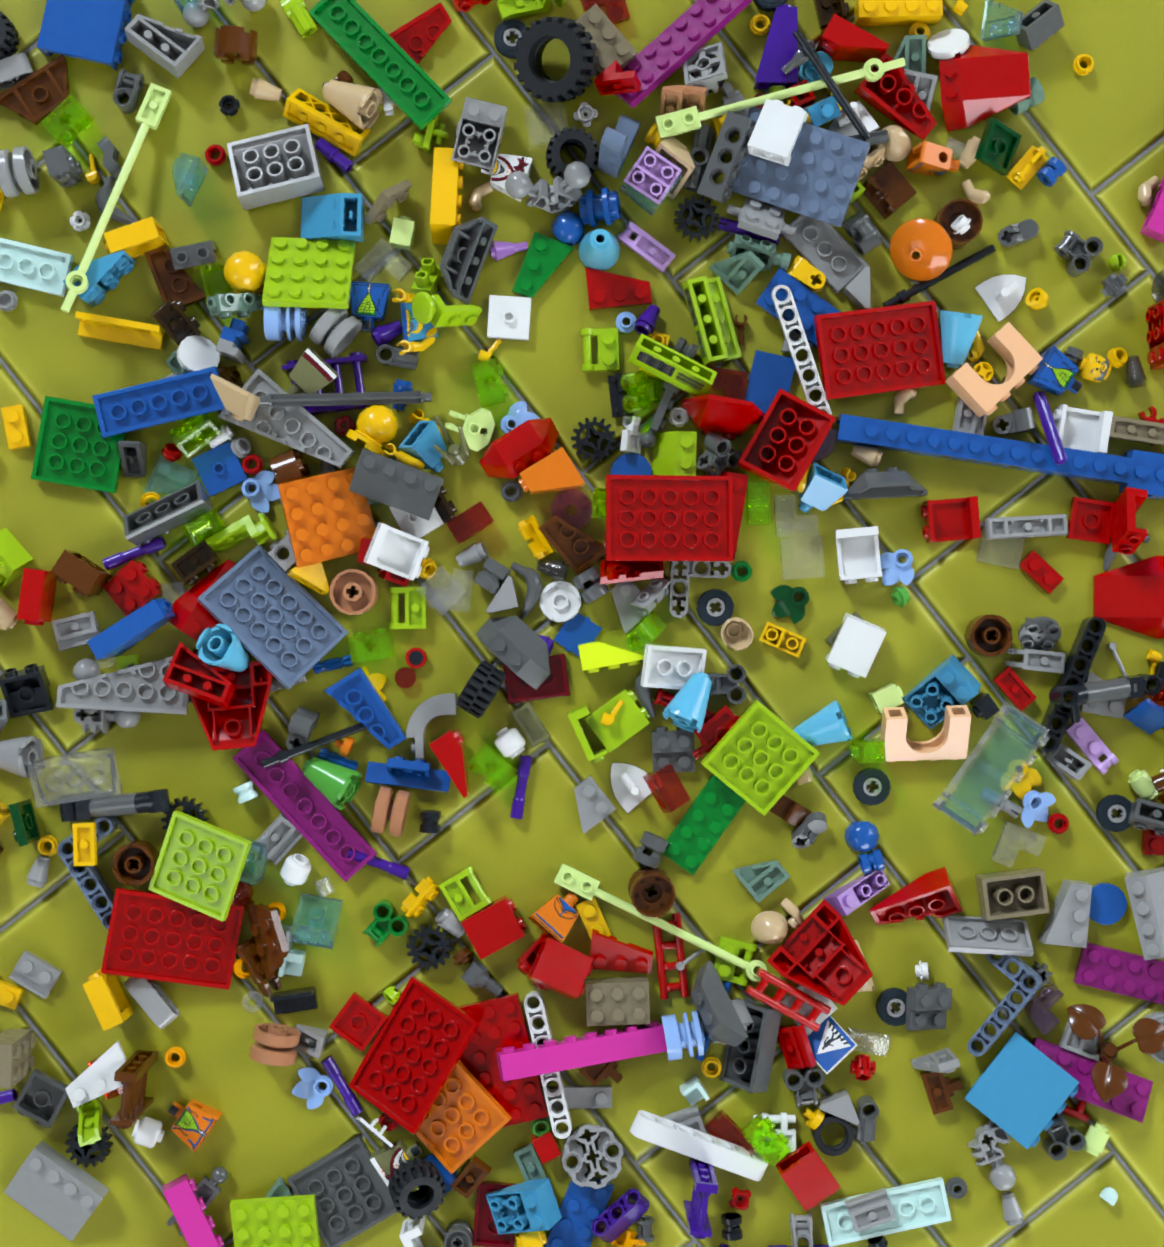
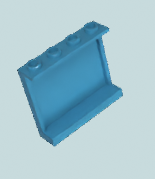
(1022, 1090)

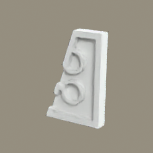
(97, 1078)

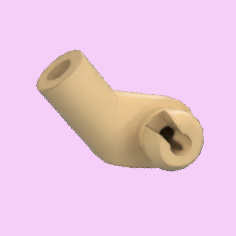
(900, 399)

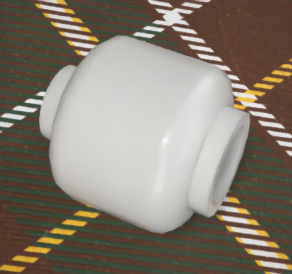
(510, 742)
(295, 869)
(148, 1132)

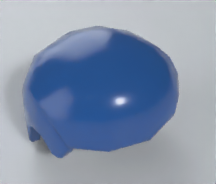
(568, 228)
(861, 836)

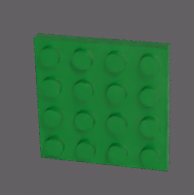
(73, 448)

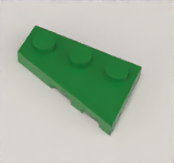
(539, 264)

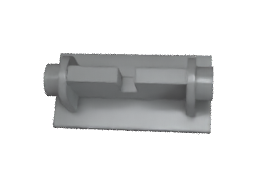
(655, 590)

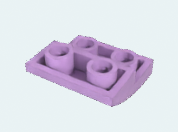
(652, 175)

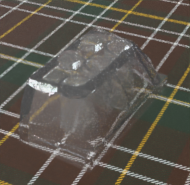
(75, 777)

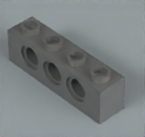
(733, 124)

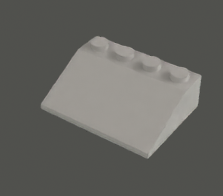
(275, 167)
(1147, 903)
(56, 1190)

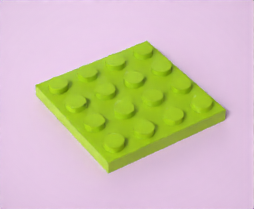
(309, 273)
(760, 757)
(199, 865)
(275, 1222)

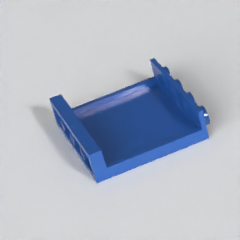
(86, 29)

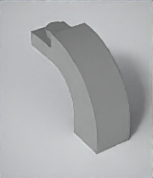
(435, 706)

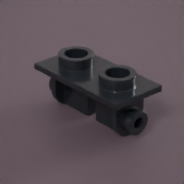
(616, 396)

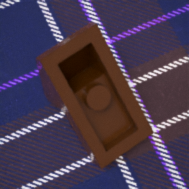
(790, 811)
(470, 1176)

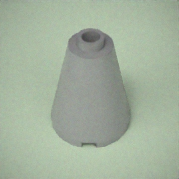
(19, 753)

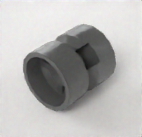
(492, 575)
(595, 591)
(654, 843)
(458, 1234)

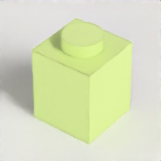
(403, 233)
(886, 697)

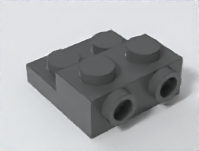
(673, 748)
(927, 1006)
(42, 1098)

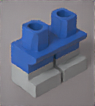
(232, 340)

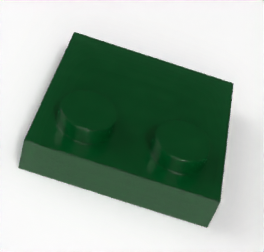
(998, 146)
(24, 822)

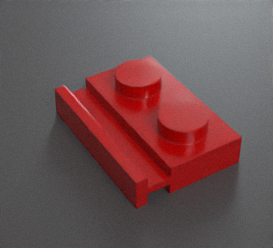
(796, 1047)

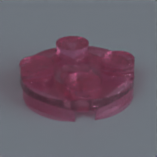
(581, 504)

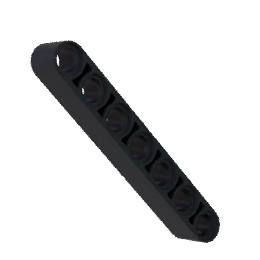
(1086, 659)

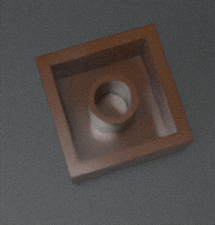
(80, 573)

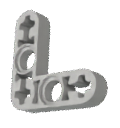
(691, 572)

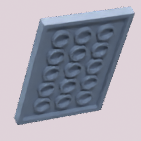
(818, 177)
(273, 616)

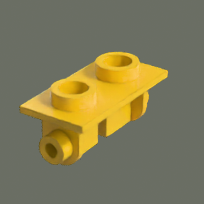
(1027, 166)
(539, 544)
(413, 904)

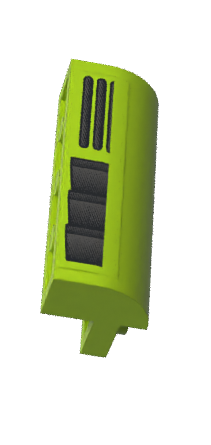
(711, 320)
(672, 366)

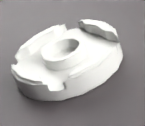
(948, 43)
(197, 353)
(560, 601)

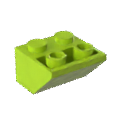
(12, 558)

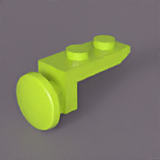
(517, 8)
(432, 308)
(241, 530)
(90, 1122)

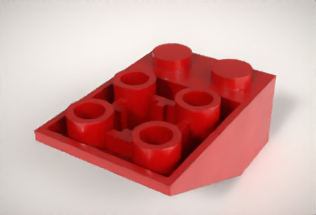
(1155, 335)

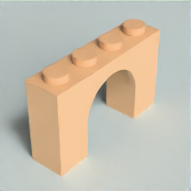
(1019, 361)
(948, 744)

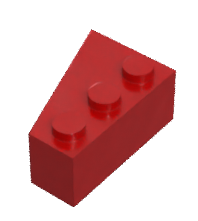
(197, 678)

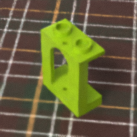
(574, 716)

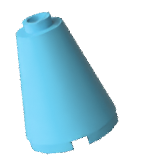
(599, 250)
(957, 336)
(222, 649)
(690, 703)
(825, 726)

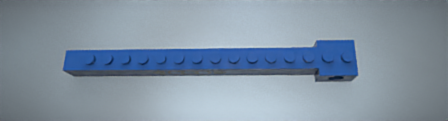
(1134, 470)

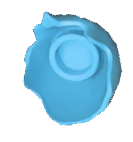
(808, 71)

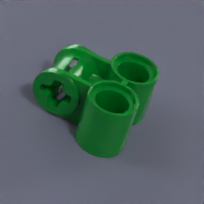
(382, 925)

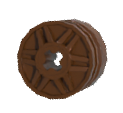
(951, 212)
(655, 902)

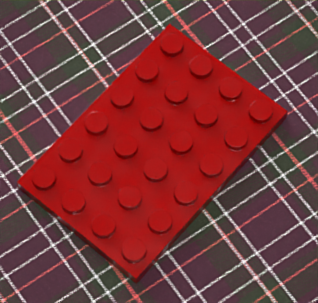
(879, 350)
(668, 518)
(170, 941)
(503, 1026)
(414, 1054)

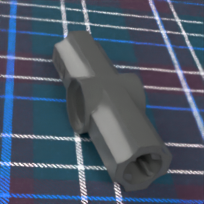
(701, 146)

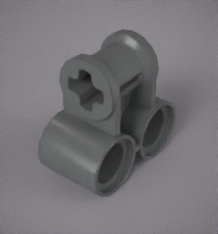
(862, 232)
(1077, 251)
(1019, 421)
(717, 455)
(726, 684)
(301, 727)
(803, 1087)
(1060, 1134)

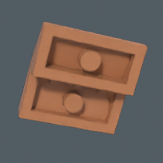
(682, 97)

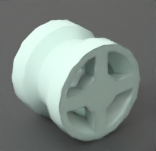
(245, 792)

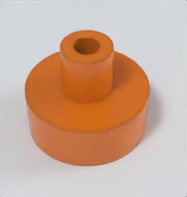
(345, 746)

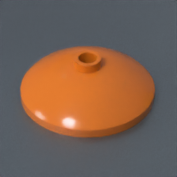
(929, 241)

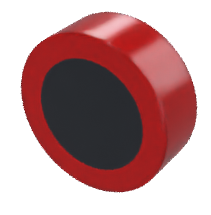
(416, 658)

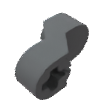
(110, 157)
(1009, 235)
(809, 830)

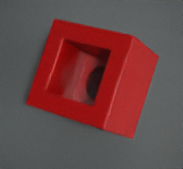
(808, 98)

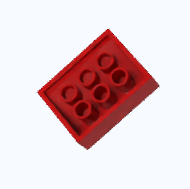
(786, 441)

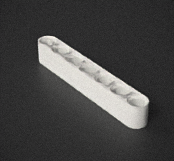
(801, 343)
(558, 1094)
(698, 1145)

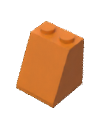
(551, 474)

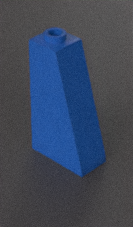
(131, 629)

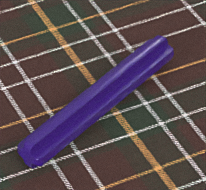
(1050, 427)

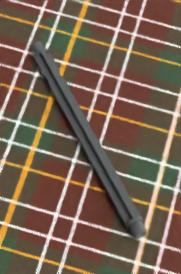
(341, 399)

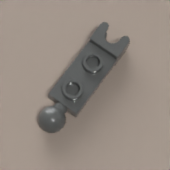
(649, 439)
(207, 1189)

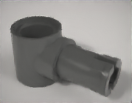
(477, 975)

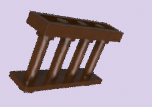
(134, 1081)

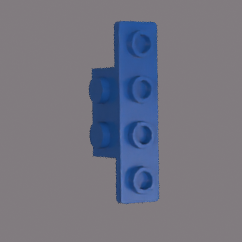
(407, 774)

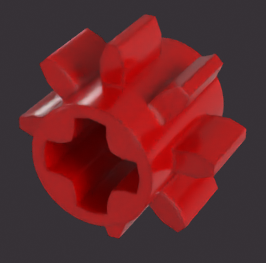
(862, 1067)

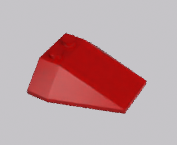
(982, 84)
(722, 415)
(1132, 596)
(190, 614)
(242, 720)
(823, 956)

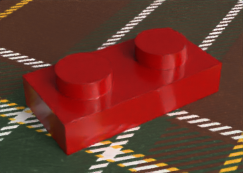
(1040, 572)
(1014, 688)

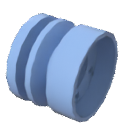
(285, 319)
(683, 1035)

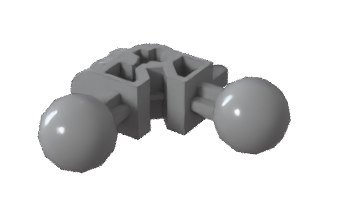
(197, 12)
(550, 198)
(87, 669)
(1001, 1175)

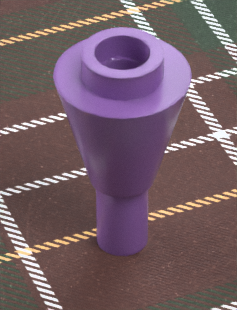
(500, 250)

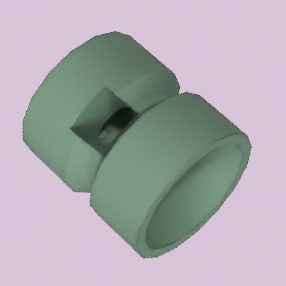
(1037, 97)

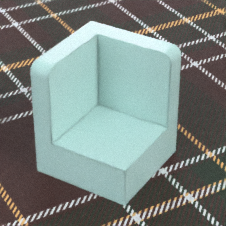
(293, 963)
(694, 1090)

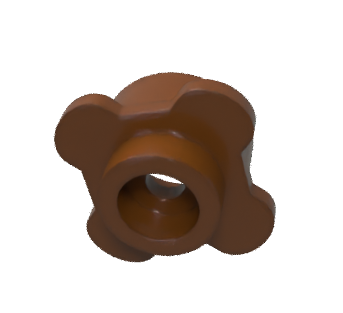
(463, 957)

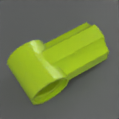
(300, 17)

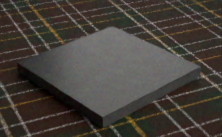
(346, 1192)

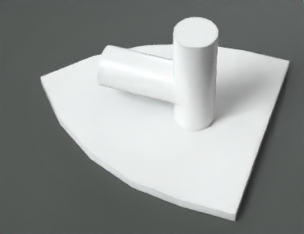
(844, 126)
(1002, 294)
(628, 785)

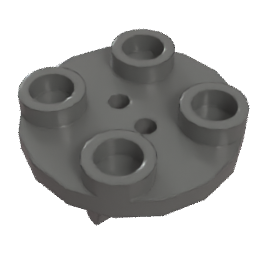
(1045, 628)

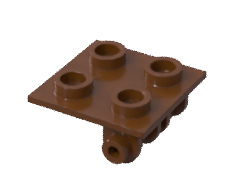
(888, 190)

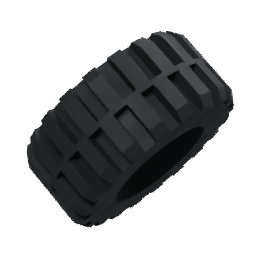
(530, 59)

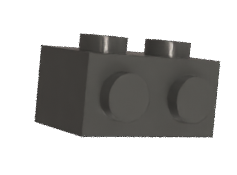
(1040, 24)
(63, 166)
(1147, 815)

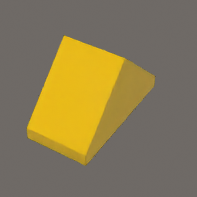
(311, 576)

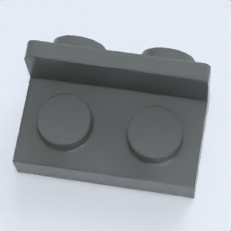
(193, 254)

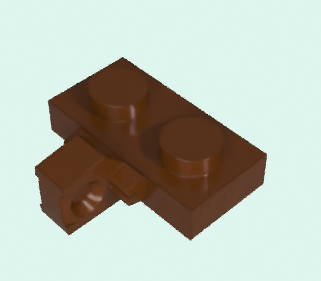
(596, 1072)
(939, 1090)

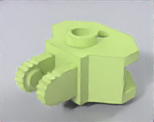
(472, 425)

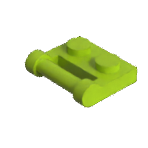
(607, 349)
(414, 608)
(460, 898)
(726, 969)

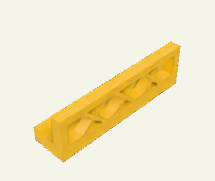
(323, 123)
(120, 331)

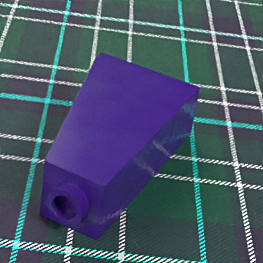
(779, 50)

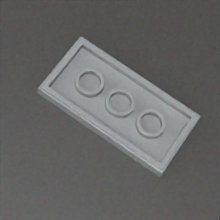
(826, 251)
(994, 937)

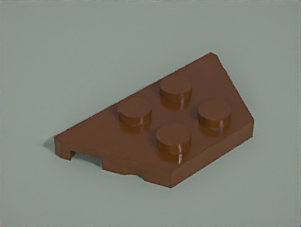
(39, 92)
(268, 935)

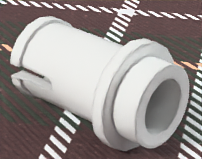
(227, 433)

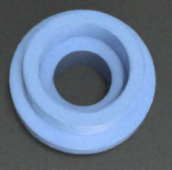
(625, 328)

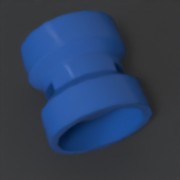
(1053, 169)
(871, 861)

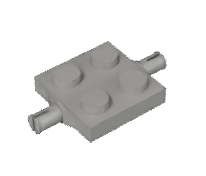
(761, 219)

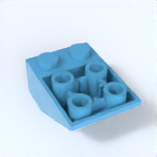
(333, 217)
(105, 276)
(945, 686)
(524, 1207)

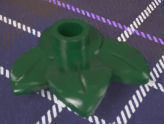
(786, 603)

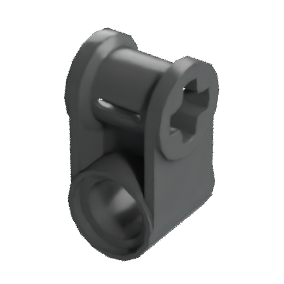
(129, 87)

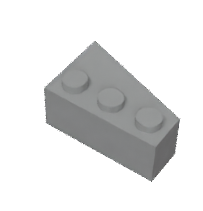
(163, 44)
(1069, 916)

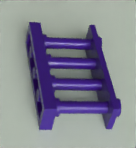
(354, 358)
(696, 1209)

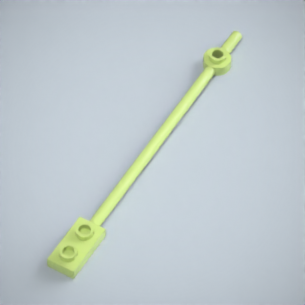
(149, 117)
(689, 118)
(588, 887)

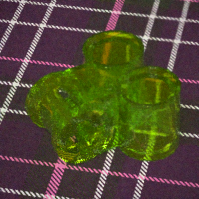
(639, 391)
(204, 527)
(646, 631)

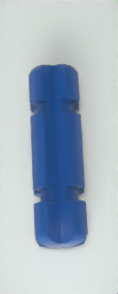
(332, 664)
(337, 759)

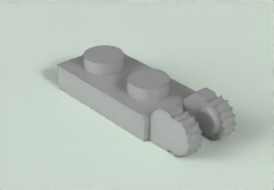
(1038, 660)

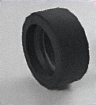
(837, 1149)

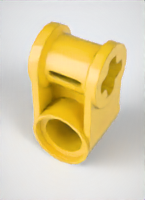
(806, 273)

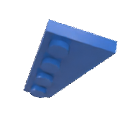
(362, 700)

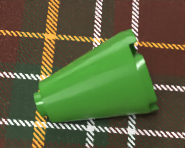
(332, 780)

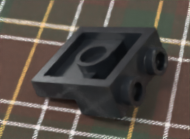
(26, 690)

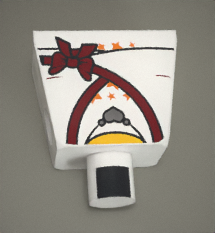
(504, 166)

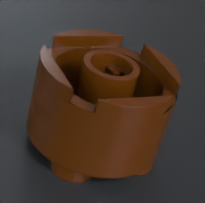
(235, 44)
(289, 466)
(1000, 635)
(124, 861)

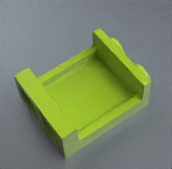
(627, 722)

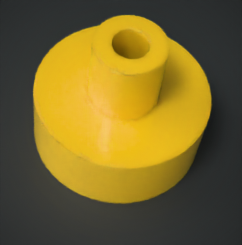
(1037, 299)
(814, 1117)

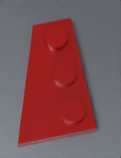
(422, 32)
(615, 291)
(629, 571)
(618, 956)

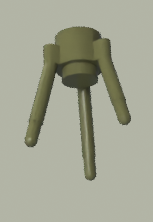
(457, 454)

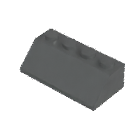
(396, 484)
(167, 513)
(751, 1062)

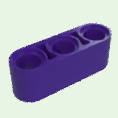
(617, 1224)

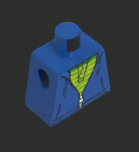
(369, 302)
(1055, 373)

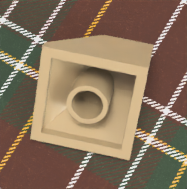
(679, 155)
(236, 399)

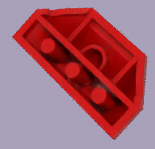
(520, 448)

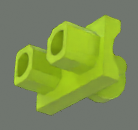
(426, 140)
(427, 277)

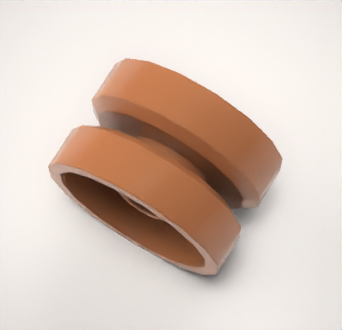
(342, 588)
(394, 812)
(275, 1044)

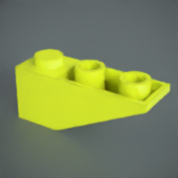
(600, 654)

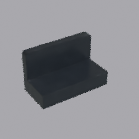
(294, 1000)

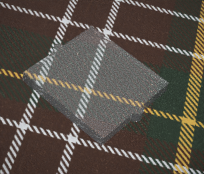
(441, 590)

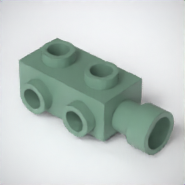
(762, 249)
(234, 304)

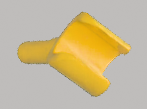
(960, 7)
(92, 176)
(484, 355)
(1156, 658)
(607, 719)

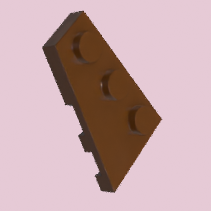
(172, 282)
(571, 543)

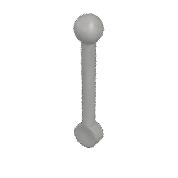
(1112, 647)
(680, 965)

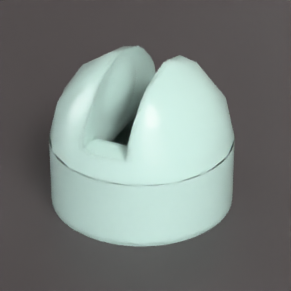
(1109, 1195)

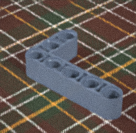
(616, 145)
(92, 872)
(1007, 1003)

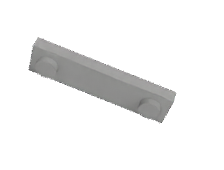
(1026, 526)
(585, 1096)

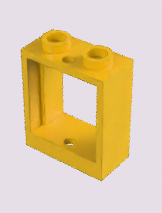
(136, 238)
(108, 999)

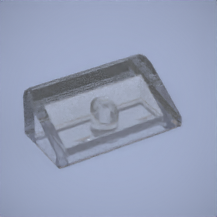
(870, 1042)

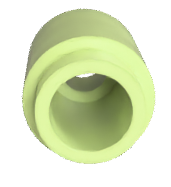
(1142, 784)
(1096, 1139)

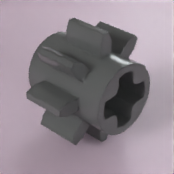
(1114, 285)
(1044, 974)

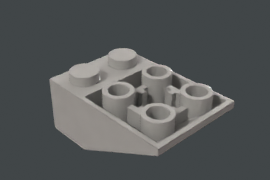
(480, 133)

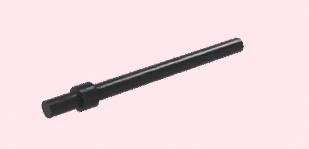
(809, 51)
(904, 295)
(284, 756)

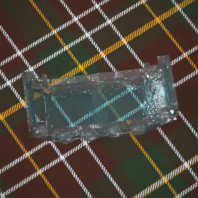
(992, 769)

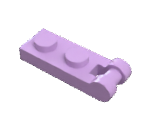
(646, 247)
(1091, 745)

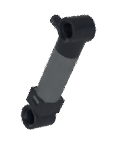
(1122, 687)
(116, 805)

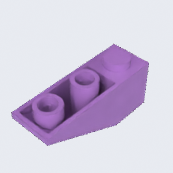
(857, 892)

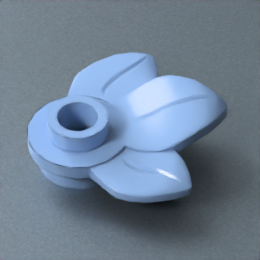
(518, 415)
(264, 492)
(894, 570)
(1036, 807)
(310, 1089)

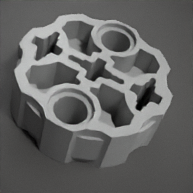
(612, 1163)

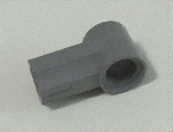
(406, 361)
(867, 1126)

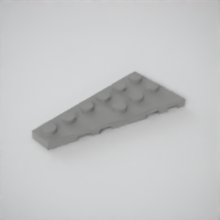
(291, 425)
(126, 690)

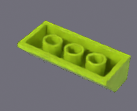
(675, 453)

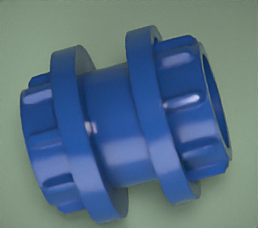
(600, 207)

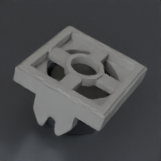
(708, 69)

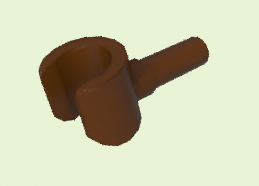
(343, 76)
(740, 326)

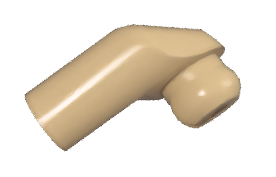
(1145, 190)
(477, 194)
(973, 194)
(794, 912)

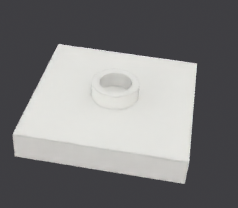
(509, 317)
(415, 525)

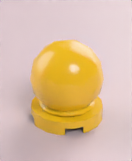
(245, 272)
(375, 427)

